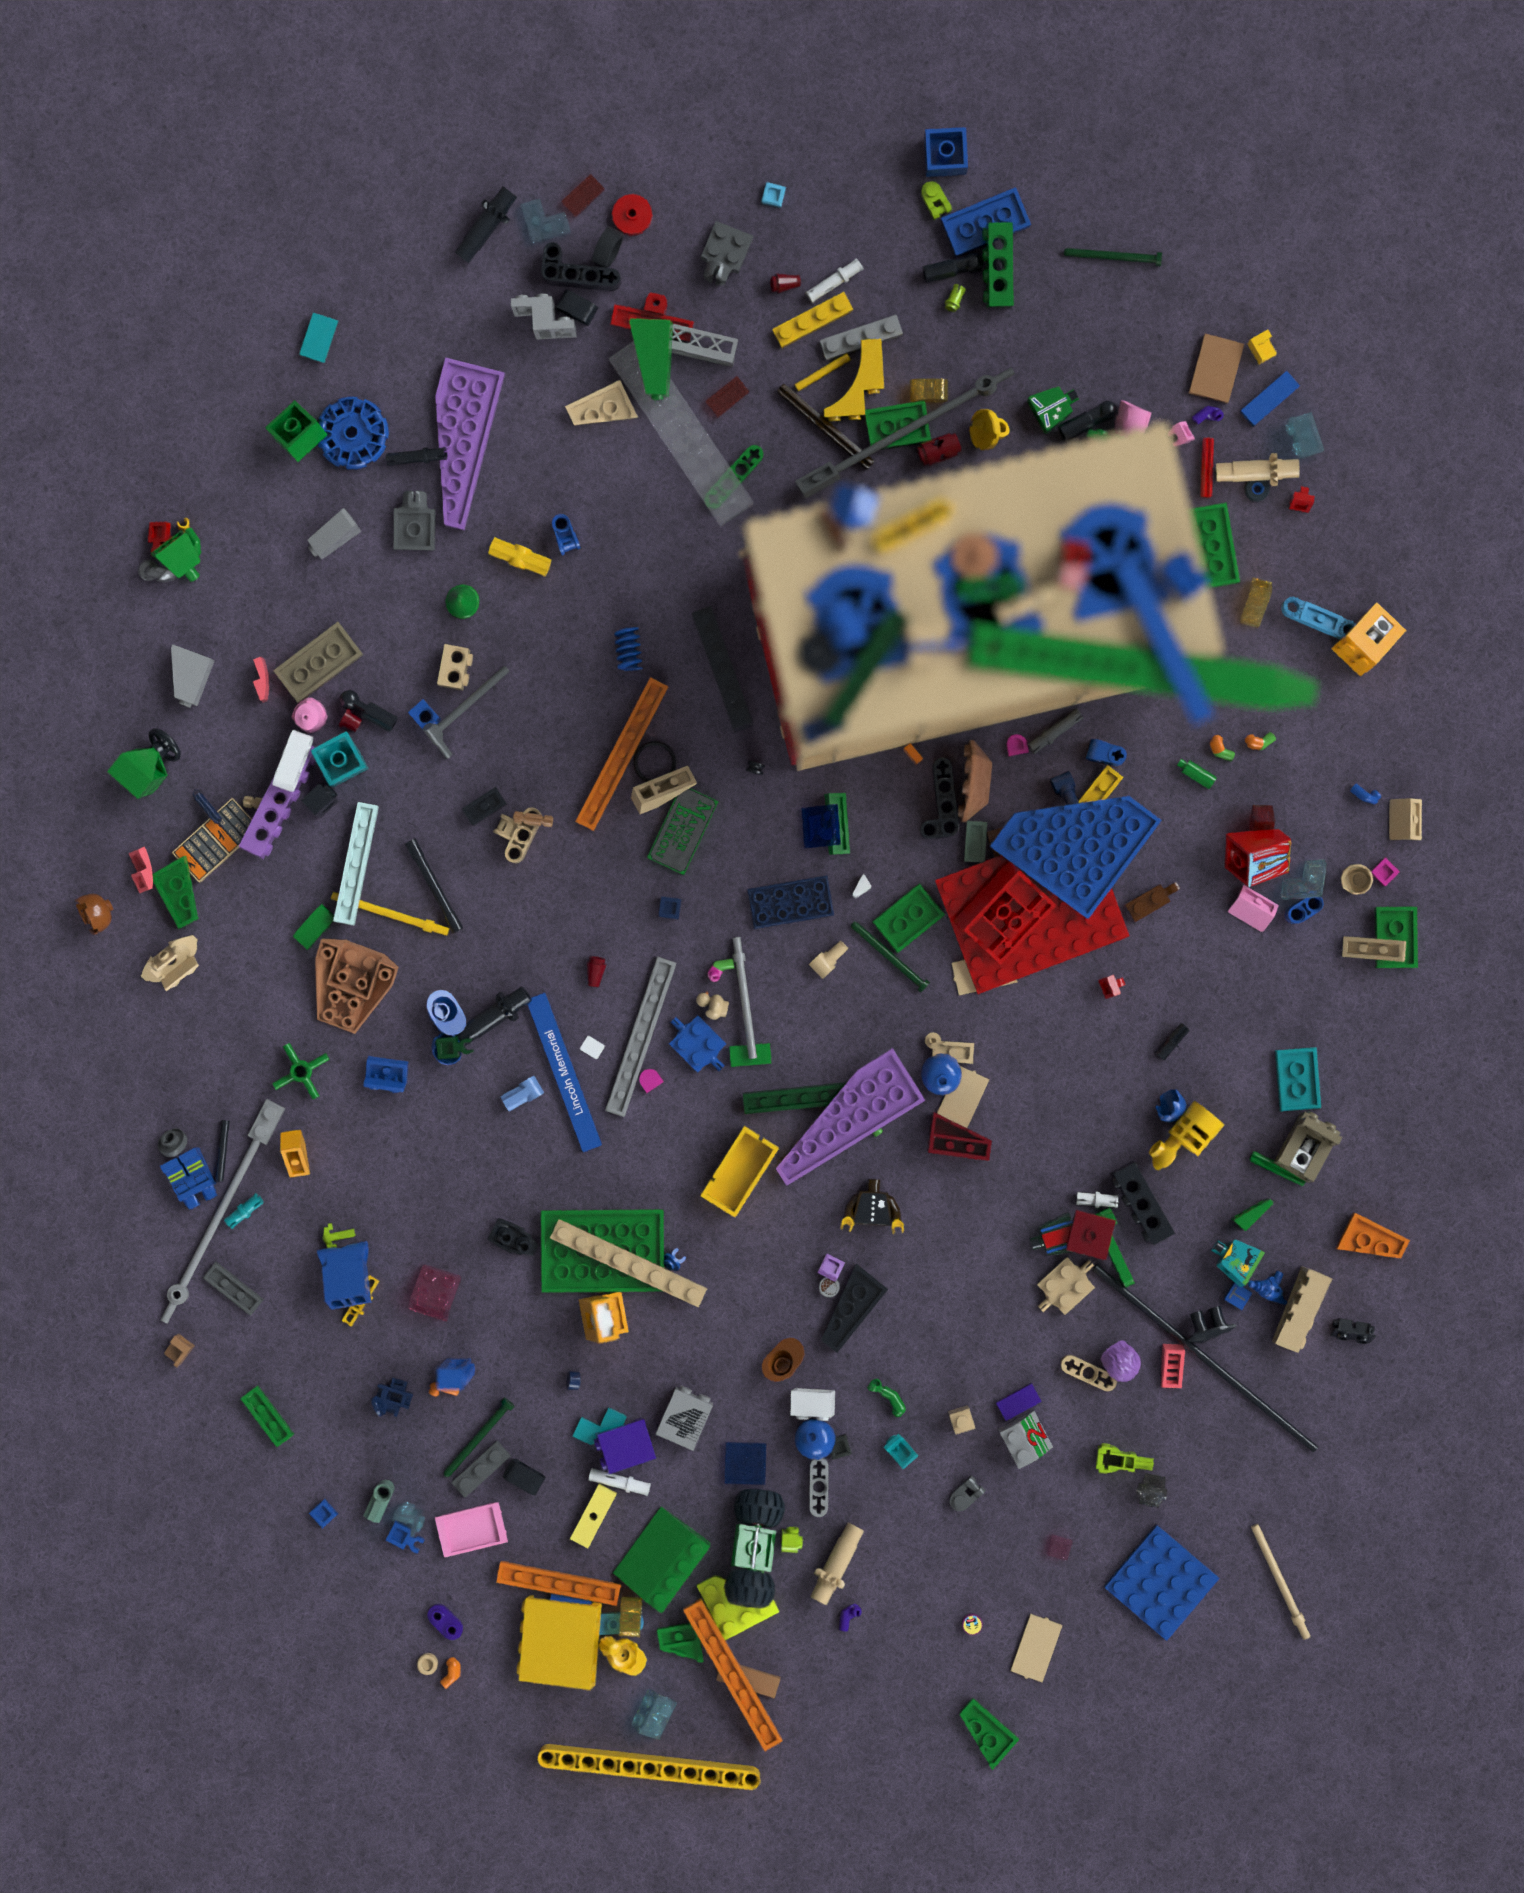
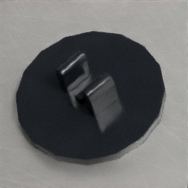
(819, 654)

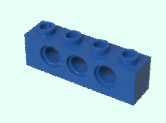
(455, 1373)

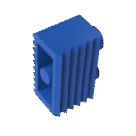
(1183, 575)

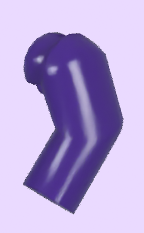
(1209, 413)
(847, 1614)

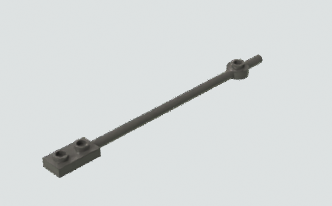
(829, 474)

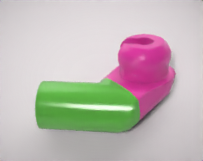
(718, 967)

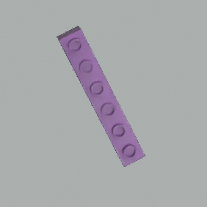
(268, 805)

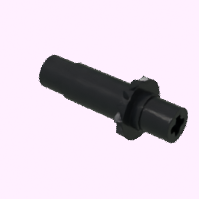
(485, 225)
(503, 1009)

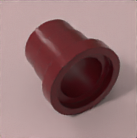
(350, 721)

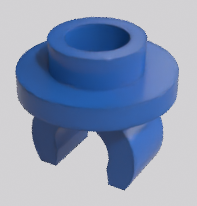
(672, 1262)

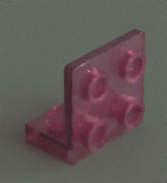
(434, 1292)

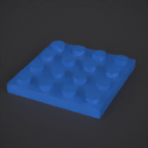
(1161, 1582)

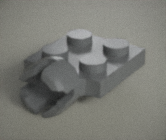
(725, 252)
(414, 523)

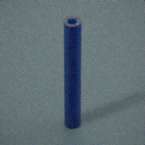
(939, 645)

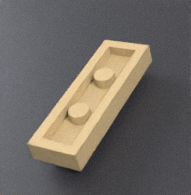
(1374, 948)

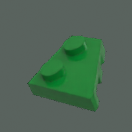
(680, 1640)

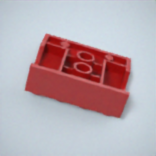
(1004, 912)

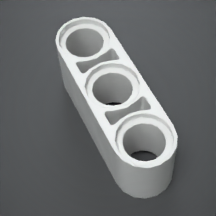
(293, 761)

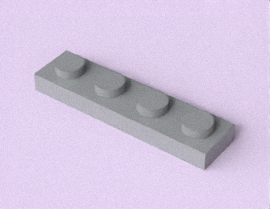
(850, 340)

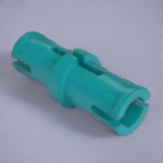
(244, 1211)

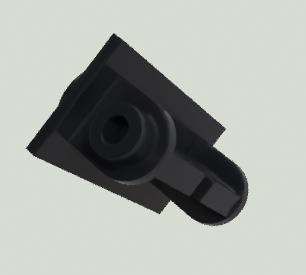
(1361, 1332)

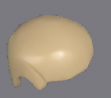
(1356, 879)

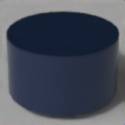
(573, 1380)

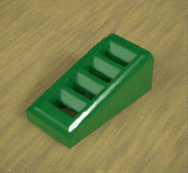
(1251, 1215)

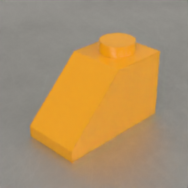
(294, 1153)

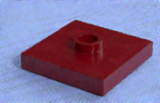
(1090, 1235)

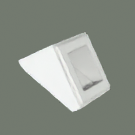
(862, 887)

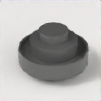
(172, 1142)

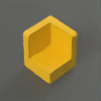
(1262, 347)

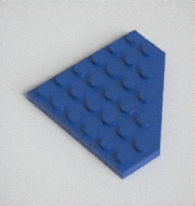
(1077, 847)

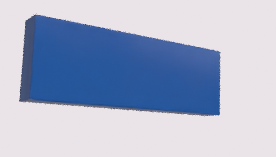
(1269, 398)

